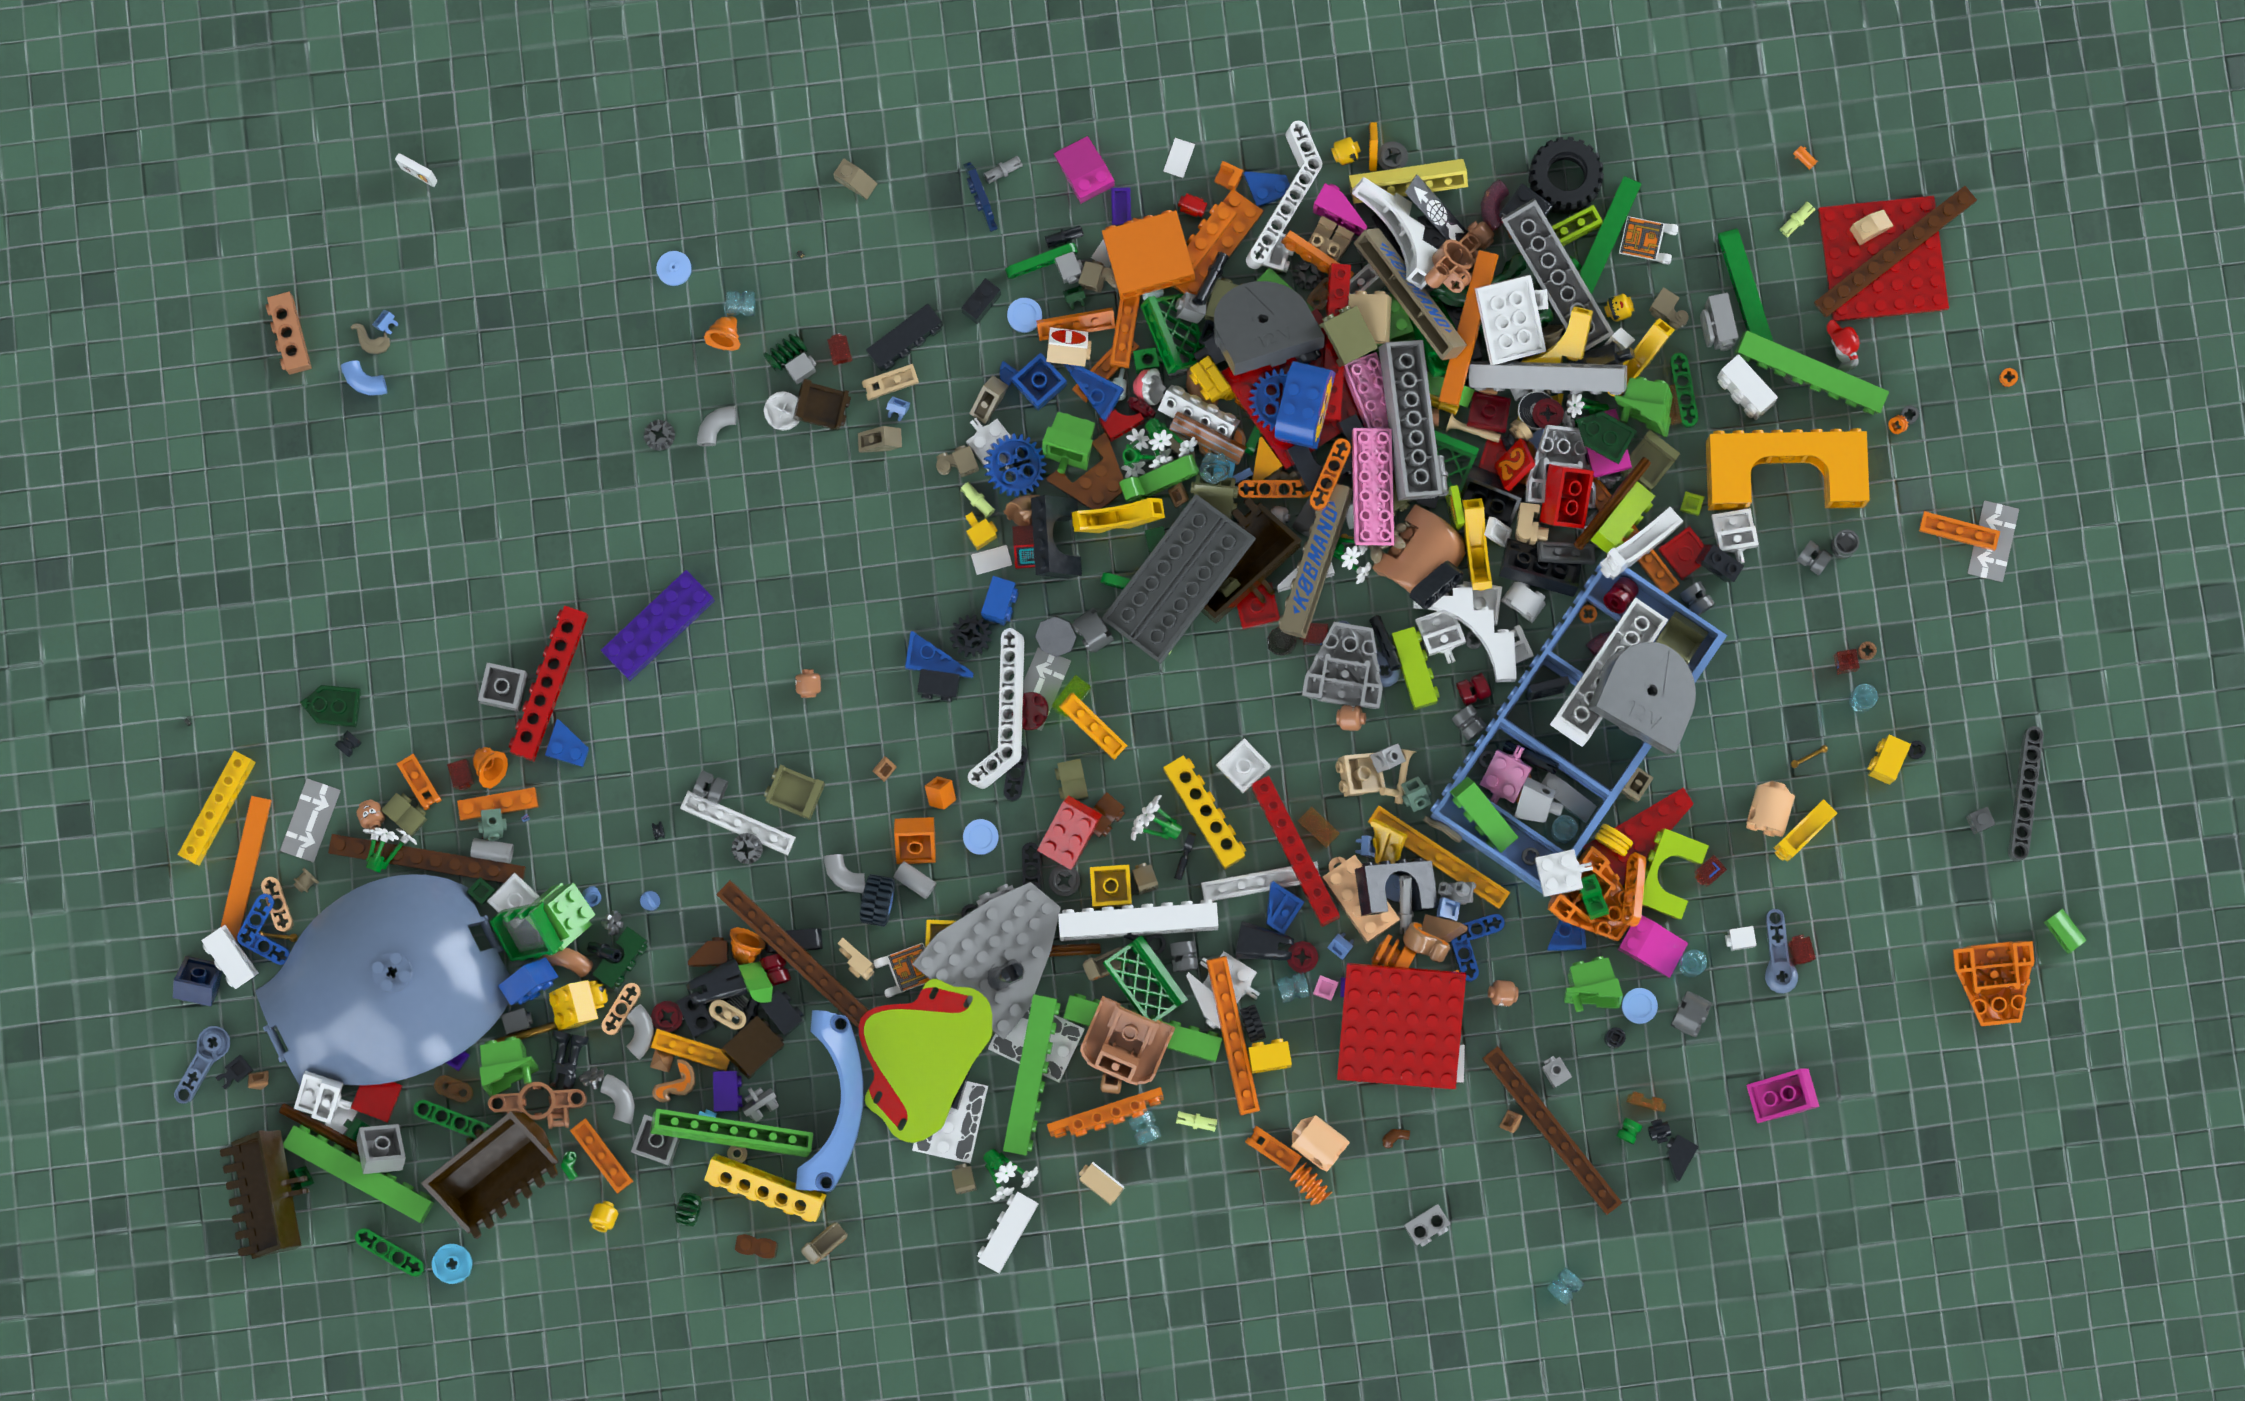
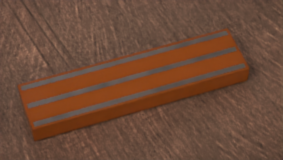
(1207, 437)

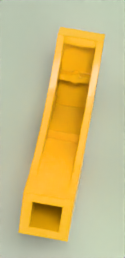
(1571, 343)
(1647, 349)
(1120, 516)
(1476, 544)
(1804, 831)

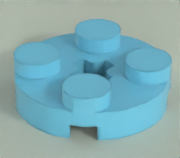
(443, 1256)

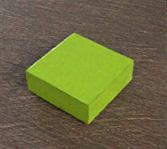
(1692, 503)

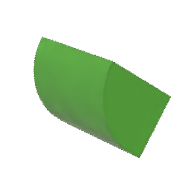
(2065, 931)
(756, 981)

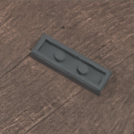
(1565, 553)

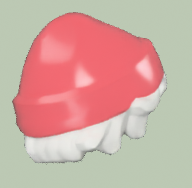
(1149, 386)

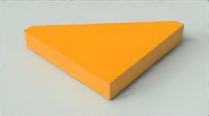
(1373, 146)
(1265, 462)

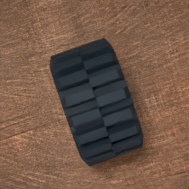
(877, 900)

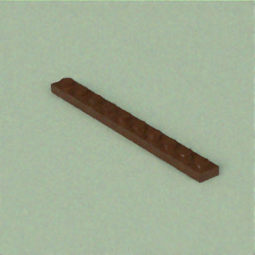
(1895, 251)
(427, 859)
(792, 952)
(1552, 1130)

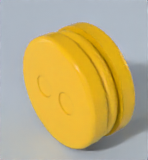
(1613, 839)

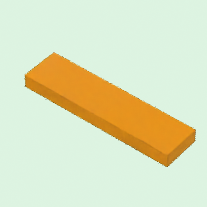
(1092, 726)
(690, 1050)

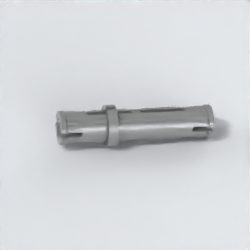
(1405, 902)

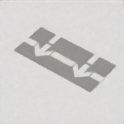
(1991, 563)
(1045, 676)
(310, 820)

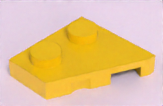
(1387, 842)

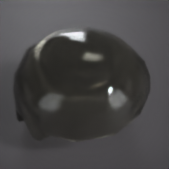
(1281, 643)

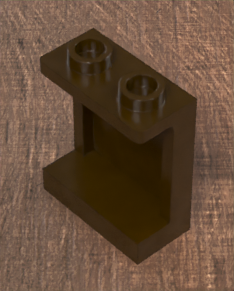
(821, 405)
(753, 1046)

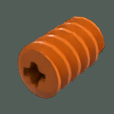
(1310, 1185)

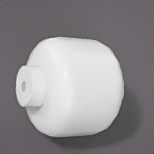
(1281, 513)

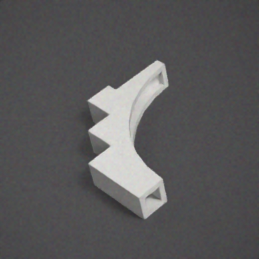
(1406, 230)
(1642, 543)
(1481, 622)

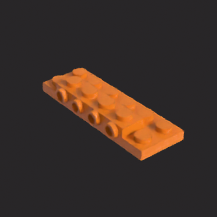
(1220, 233)
(1113, 1112)

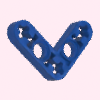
(257, 937)
(1465, 942)

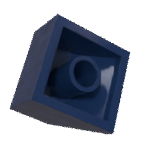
(197, 981)

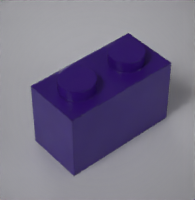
(726, 1091)

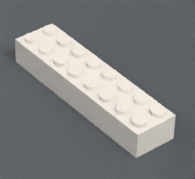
(1636, 626)
(1138, 921)

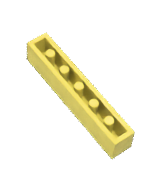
(1436, 176)

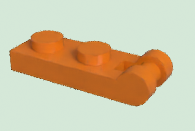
(418, 781)
(1274, 1150)

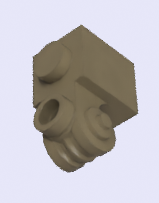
(1095, 275)
(1664, 309)
(961, 459)

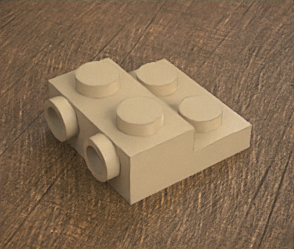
(1358, 775)
(858, 963)

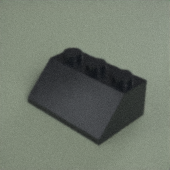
(1496, 500)

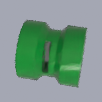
(1629, 1131)

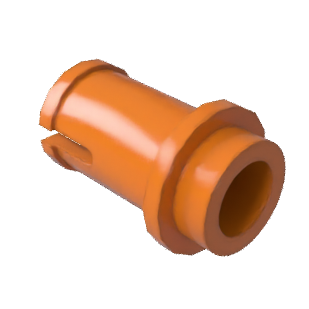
(1805, 157)

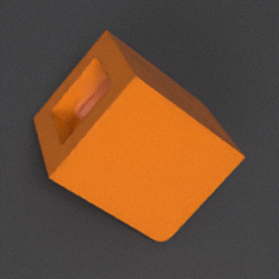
(1229, 176)
(940, 792)

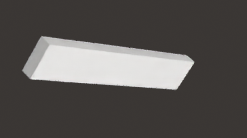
(737, 822)
(1249, 883)

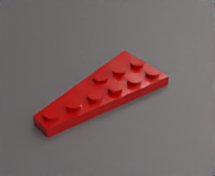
(1643, 828)

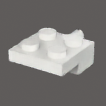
(1735, 532)
(1440, 634)
(1560, 872)
(320, 1097)

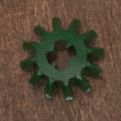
(688, 1209)

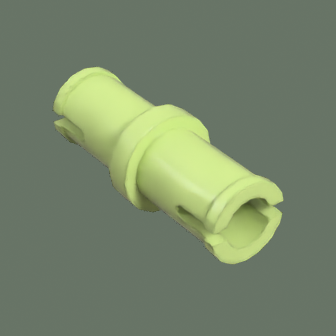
(1797, 219)
(977, 499)
(1196, 1121)

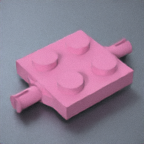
(1506, 775)

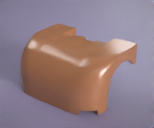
(1428, 545)
(1125, 1043)

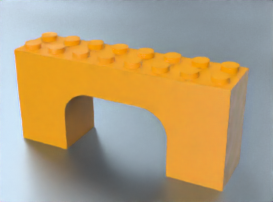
(1837, 454)

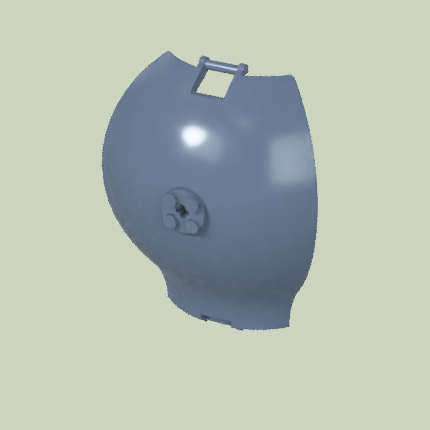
(356, 1020)

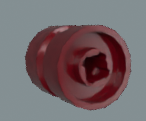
(1621, 595)
(1480, 688)
(775, 969)

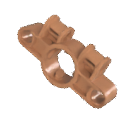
(1450, 271)
(559, 1100)

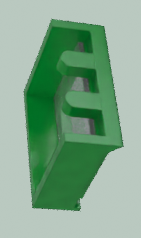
(526, 932)

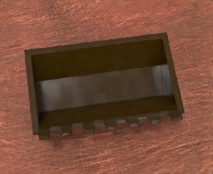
(1270, 549)
(493, 1171)
(264, 1194)

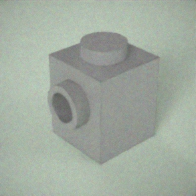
(1069, 268)
(1189, 310)
(801, 368)
(1387, 758)
(1556, 1071)

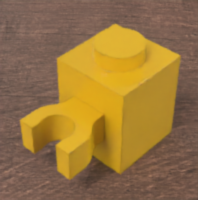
(981, 532)

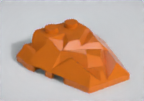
(1570, 906)
(1995, 979)

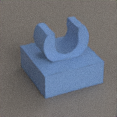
(384, 320)
(898, 406)
(1244, 475)
(1367, 847)
(1448, 909)
(1340, 946)

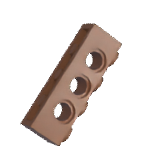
(285, 303)

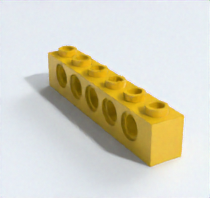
(1173, 772)
(216, 808)
(757, 1178)

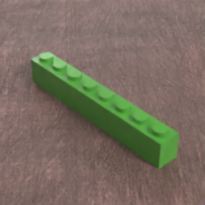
(1812, 372)
(1184, 1040)
(1030, 1075)
(731, 1133)
(350, 1170)

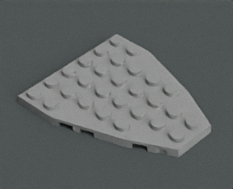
(1002, 929)

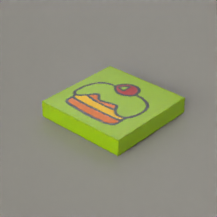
(1455, 508)

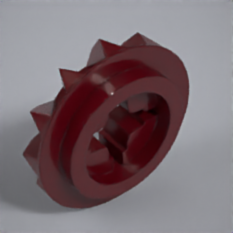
(1553, 406)
(1140, 407)
(1309, 950)
(669, 1007)

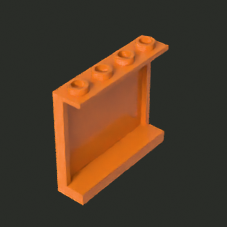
(1148, 254)

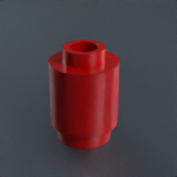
(1192, 205)

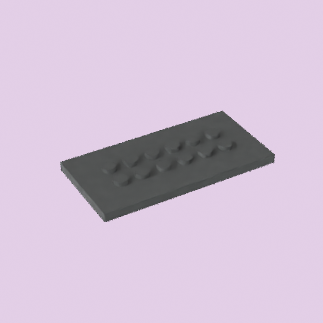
(1178, 578)

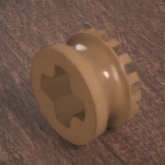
(1871, 646)

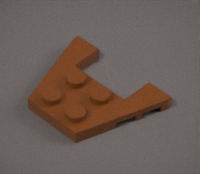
(1099, 484)

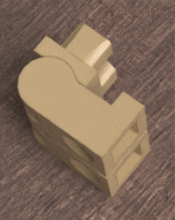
(1338, 245)
(1526, 529)

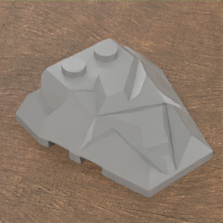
(1559, 447)
(1346, 668)

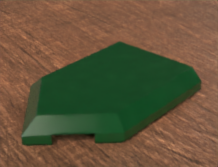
(1605, 435)
(334, 705)

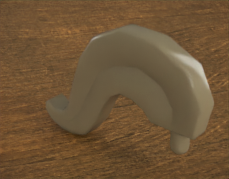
(371, 346)
(1442, 827)

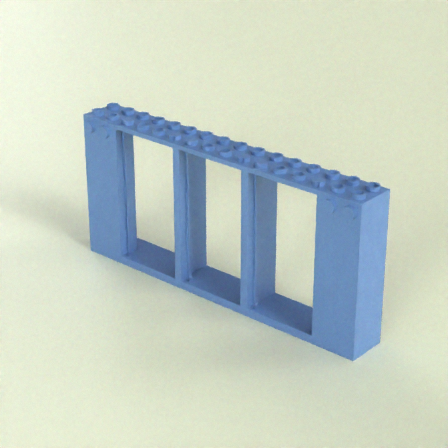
(1450, 815)

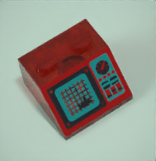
(1023, 546)

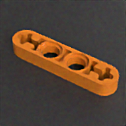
(1332, 475)
(1274, 489)
(1633, 909)

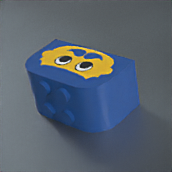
(1304, 404)

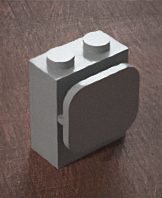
(1719, 323)

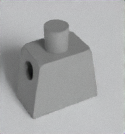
(1537, 802)

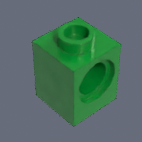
(1138, 356)

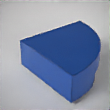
(1007, 373)

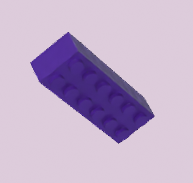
(657, 625)

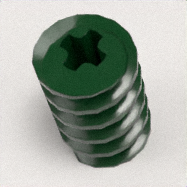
(785, 352)

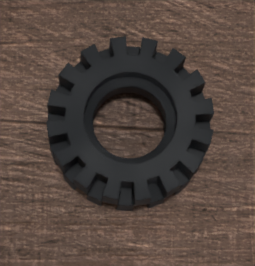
(1252, 1023)

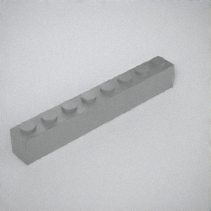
(1548, 377)

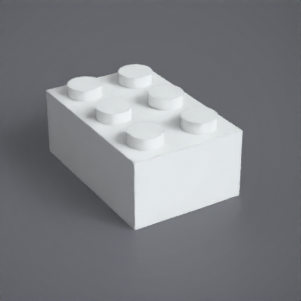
(1746, 387)

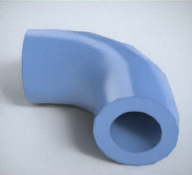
(361, 382)

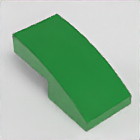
(1593, 898)

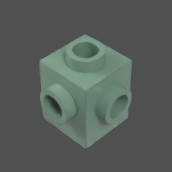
(1415, 794)
(492, 824)

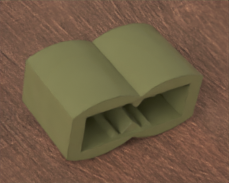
(1072, 780)
(404, 814)

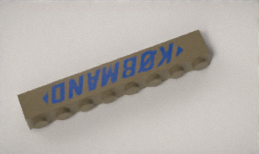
(1413, 300)
(1315, 562)

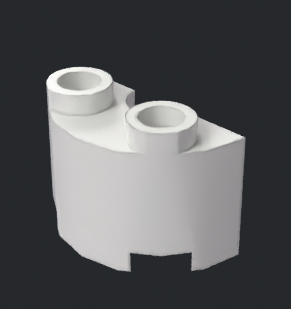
(1278, 257)
(1524, 600)

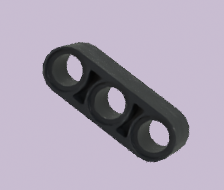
(1436, 585)
(808, 938)

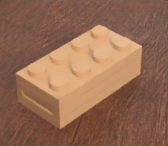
(1343, 886)

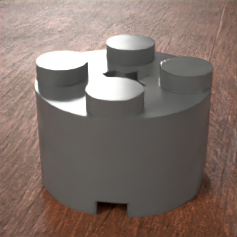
(1093, 630)
(1691, 1014)

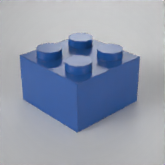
(1039, 381)
(999, 600)
(528, 982)

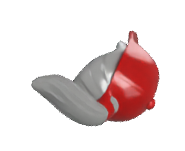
(1845, 343)

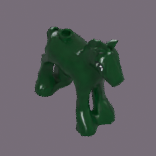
(1511, 270)

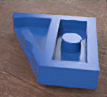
(1266, 187)
(566, 746)
(1281, 908)

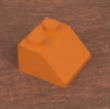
(915, 840)

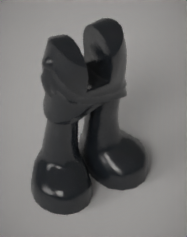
(569, 1067)

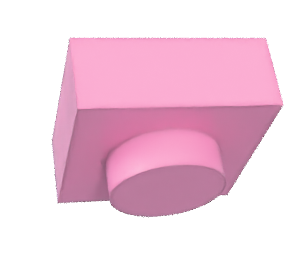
(1325, 988)

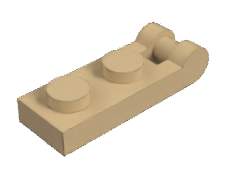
(890, 382)

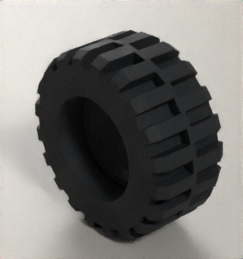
(1577, 153)

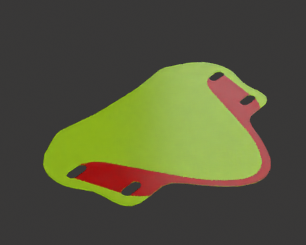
(923, 1055)

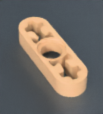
(287, 916)
(608, 1018)

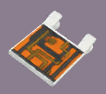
(1644, 238)
(903, 971)

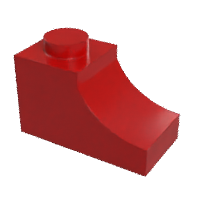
(1120, 424)

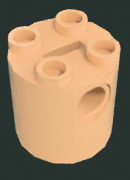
(1770, 809)
(1318, 1142)

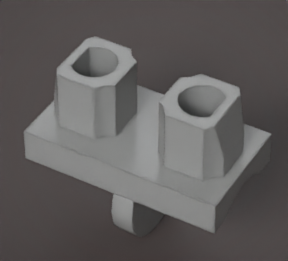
(1459, 892)
(766, 1098)

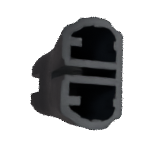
(1261, 943)
(1006, 975)
(718, 983)

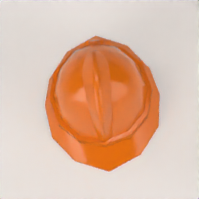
(723, 334)
(490, 766)
(745, 945)

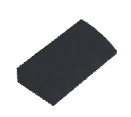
(1522, 565)

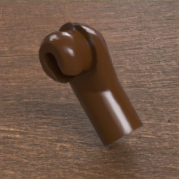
(1393, 1135)

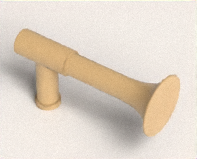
(1487, 434)
(1398, 792)

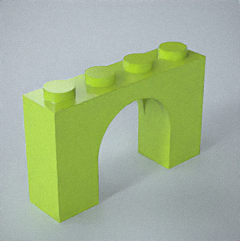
(1667, 845)

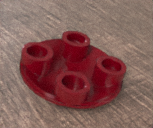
(1034, 710)

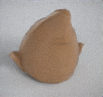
(1020, 510)

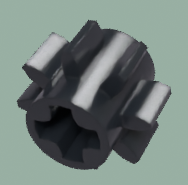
(1659, 1131)

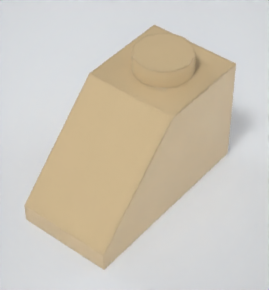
(1871, 226)

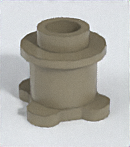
(305, 881)

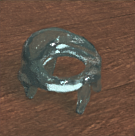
(1211, 461)

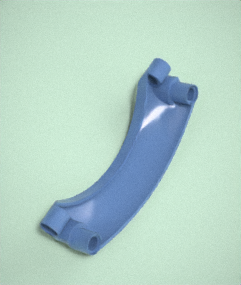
(836, 1152)

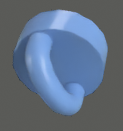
(592, 896)
(650, 900)

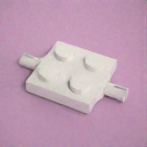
(985, 437)
(1240, 975)

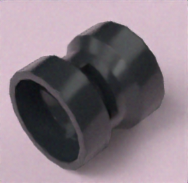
(349, 742)
(1611, 1038)

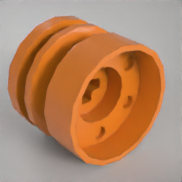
(1391, 956)

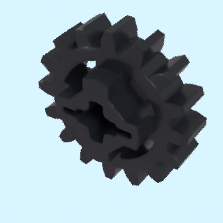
(979, 638)

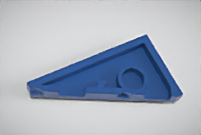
(1098, 390)
(925, 656)
(1567, 938)

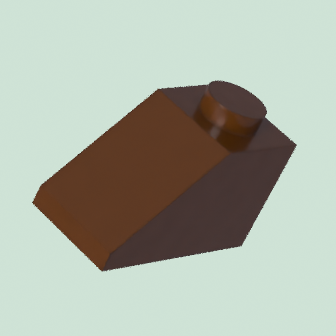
(711, 953)

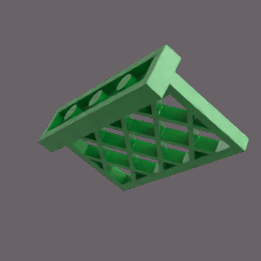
(1163, 335)
(1459, 447)
(1155, 970)

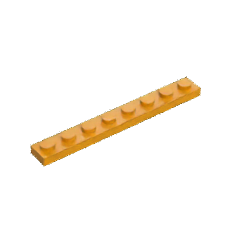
(1444, 860)

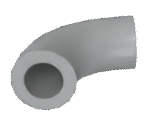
(713, 423)
(842, 876)
(642, 1031)
(621, 1096)

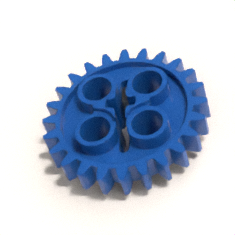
(1262, 399)
(1009, 448)

